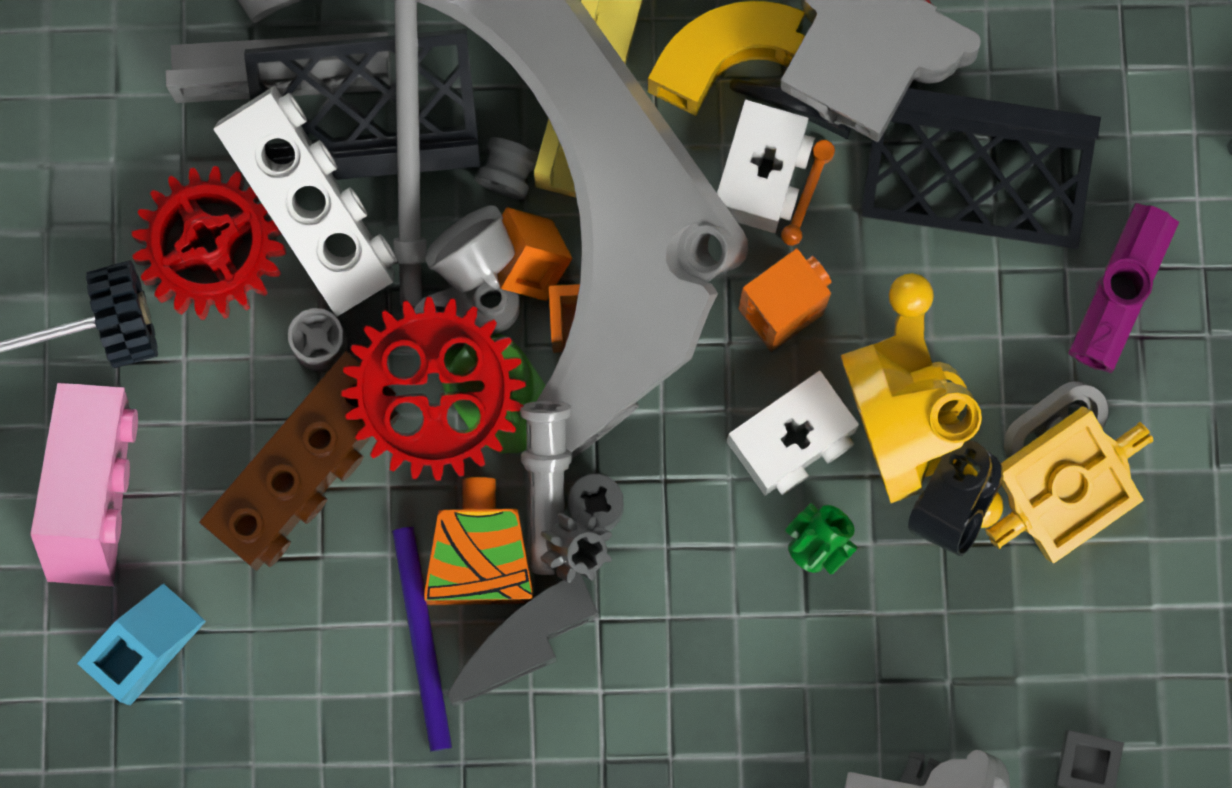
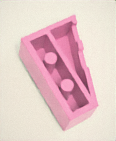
(83, 484)

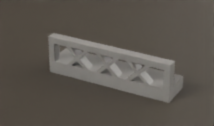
(219, 71)

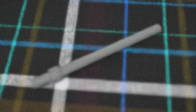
(409, 247)

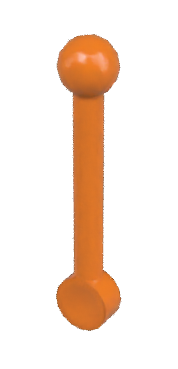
(822, 153)

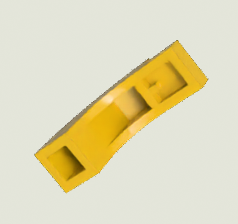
(720, 41)

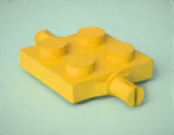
(1069, 484)

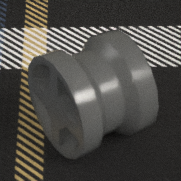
(507, 168)
(596, 504)

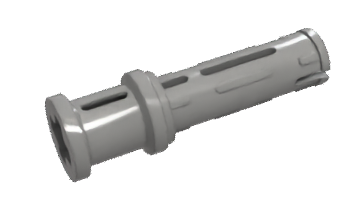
(546, 461)

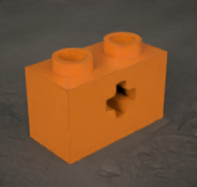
(785, 298)

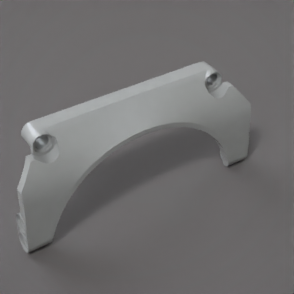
(638, 204)

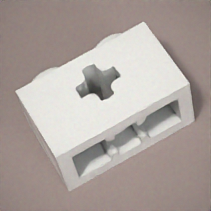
(767, 135)
(809, 407)

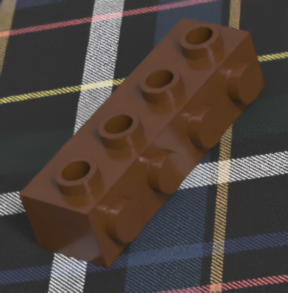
(292, 472)

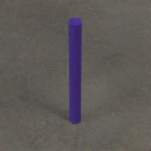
(422, 639)

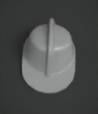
(472, 250)

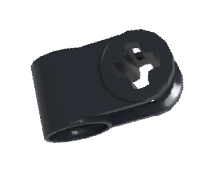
(956, 503)

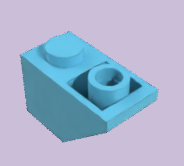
(141, 644)

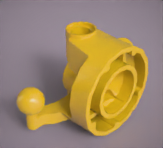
(907, 399)

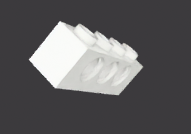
(339, 279)

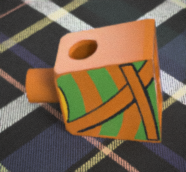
(478, 552)

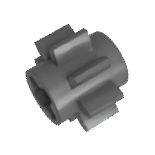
(576, 546)

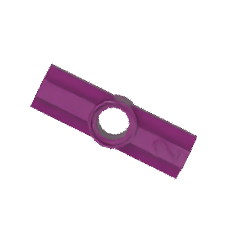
(1109, 317)

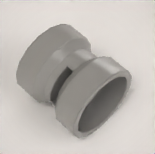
(310, 332)

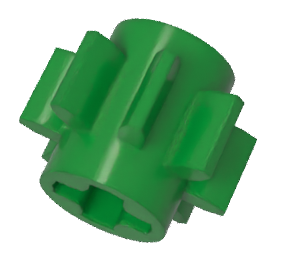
(821, 538)

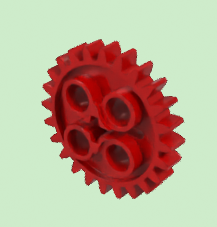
(435, 440)

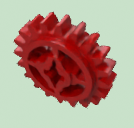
(190, 251)

